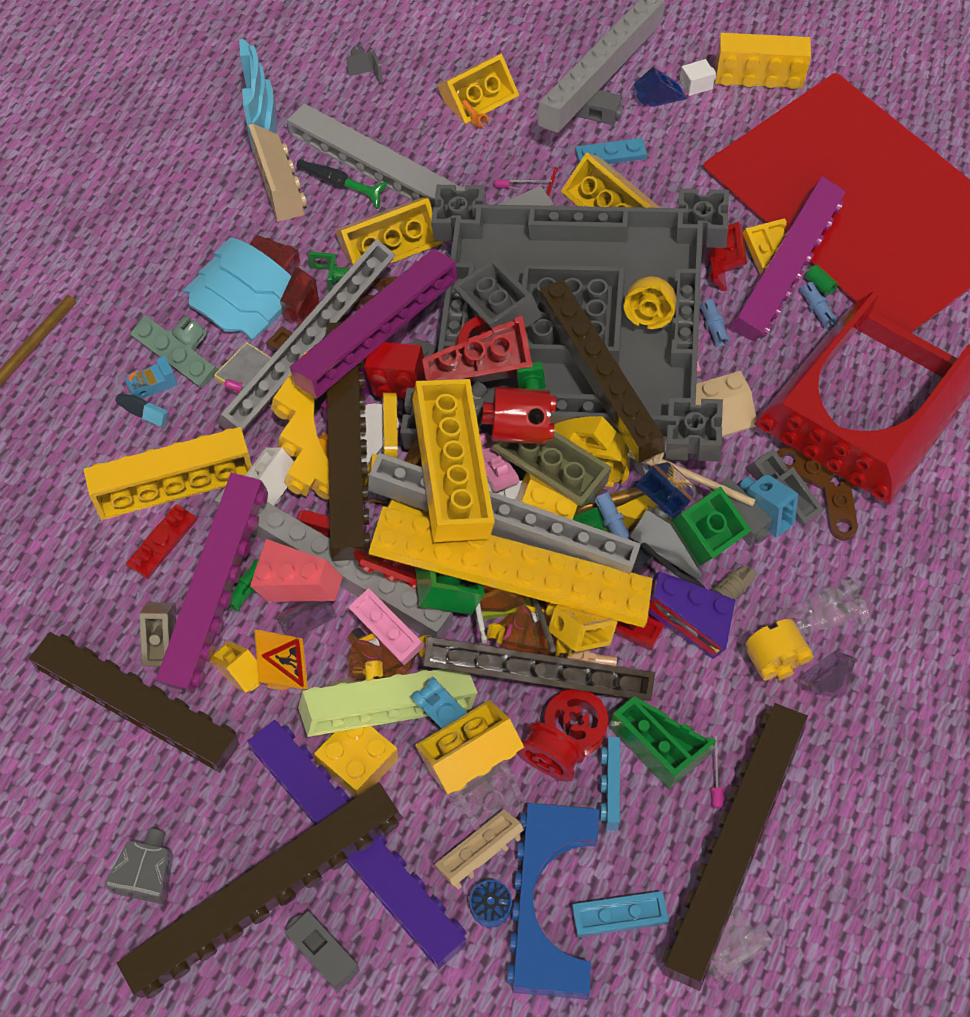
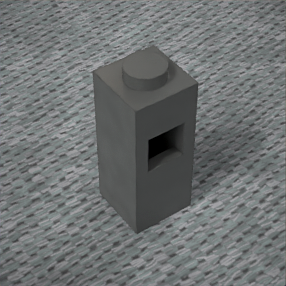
(602, 108)
(754, 516)
(321, 951)

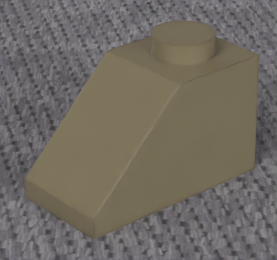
(156, 629)

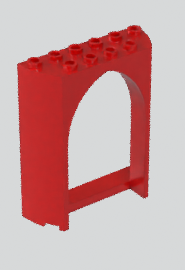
(877, 458)

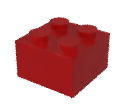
(394, 368)

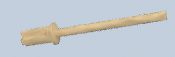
(698, 478)

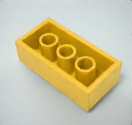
(762, 60)

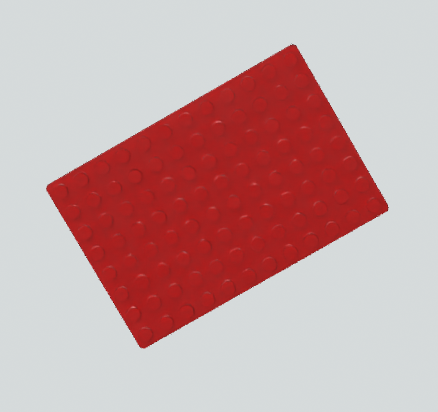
(902, 206)

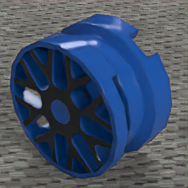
(490, 903)

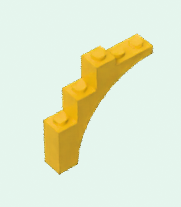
(301, 440)

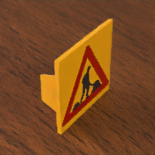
(280, 660)

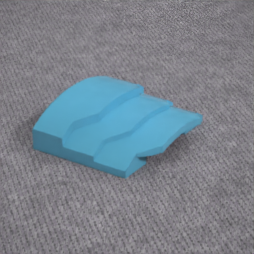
(258, 94)
(239, 289)

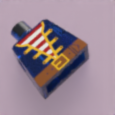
(667, 488)

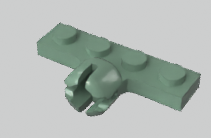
(178, 347)

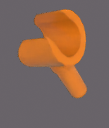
(475, 116)

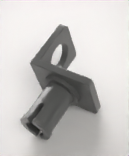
(363, 62)

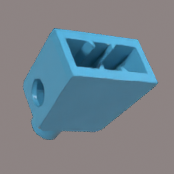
(775, 500)

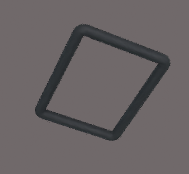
(674, 569)

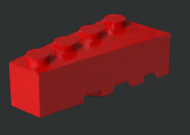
(483, 357)

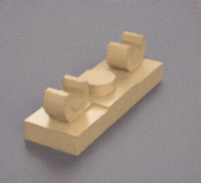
(479, 848)

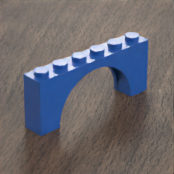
(539, 964)

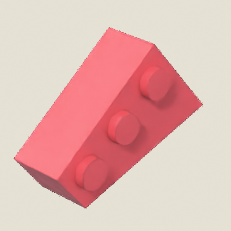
(294, 576)

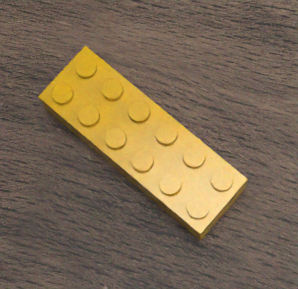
(452, 461)
(167, 473)

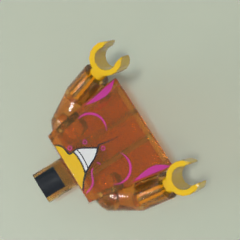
(524, 631)
(372, 659)

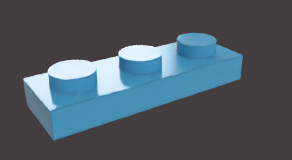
(615, 151)
(611, 784)
(620, 914)

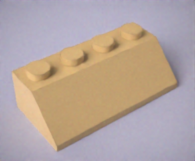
(277, 173)
(737, 402)

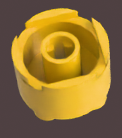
(615, 457)
(778, 650)

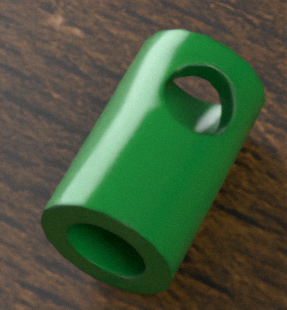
(822, 280)

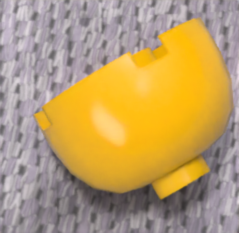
(650, 302)

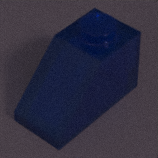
(658, 89)

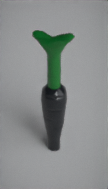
(340, 180)

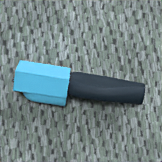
(143, 409)

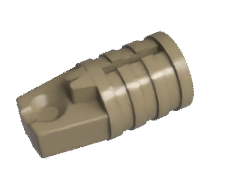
(736, 582)

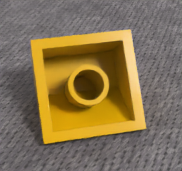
(542, 496)

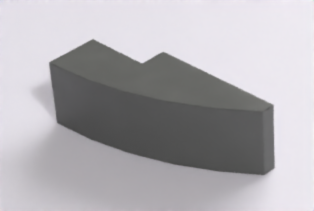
(772, 465)

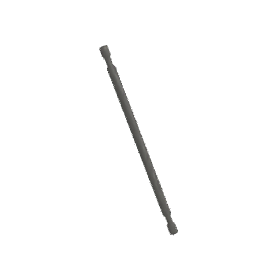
(544, 625)

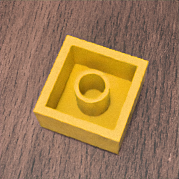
(357, 758)

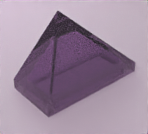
(304, 616)
(829, 675)

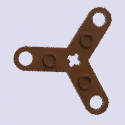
(837, 498)

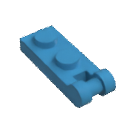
(438, 703)

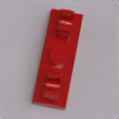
(161, 541)

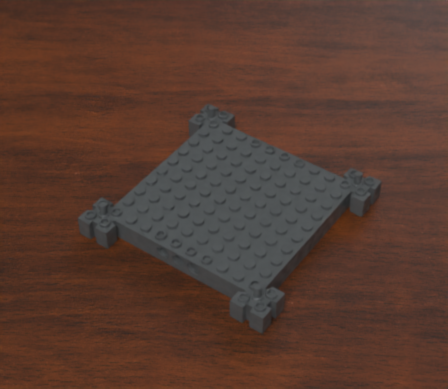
(599, 259)

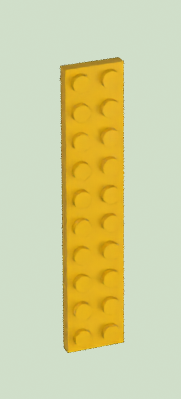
(515, 568)

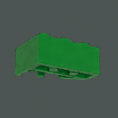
(660, 742)

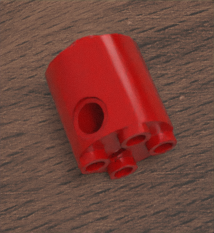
(510, 415)

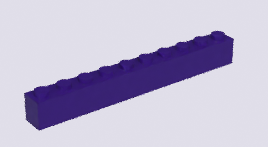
(376, 866)

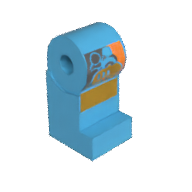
(151, 380)

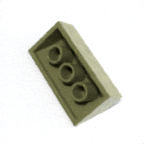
(560, 466)

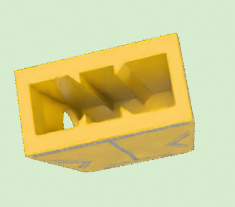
(580, 629)

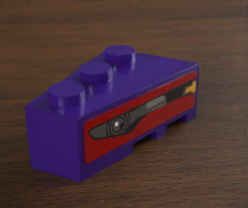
(693, 611)

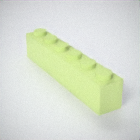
(377, 701)

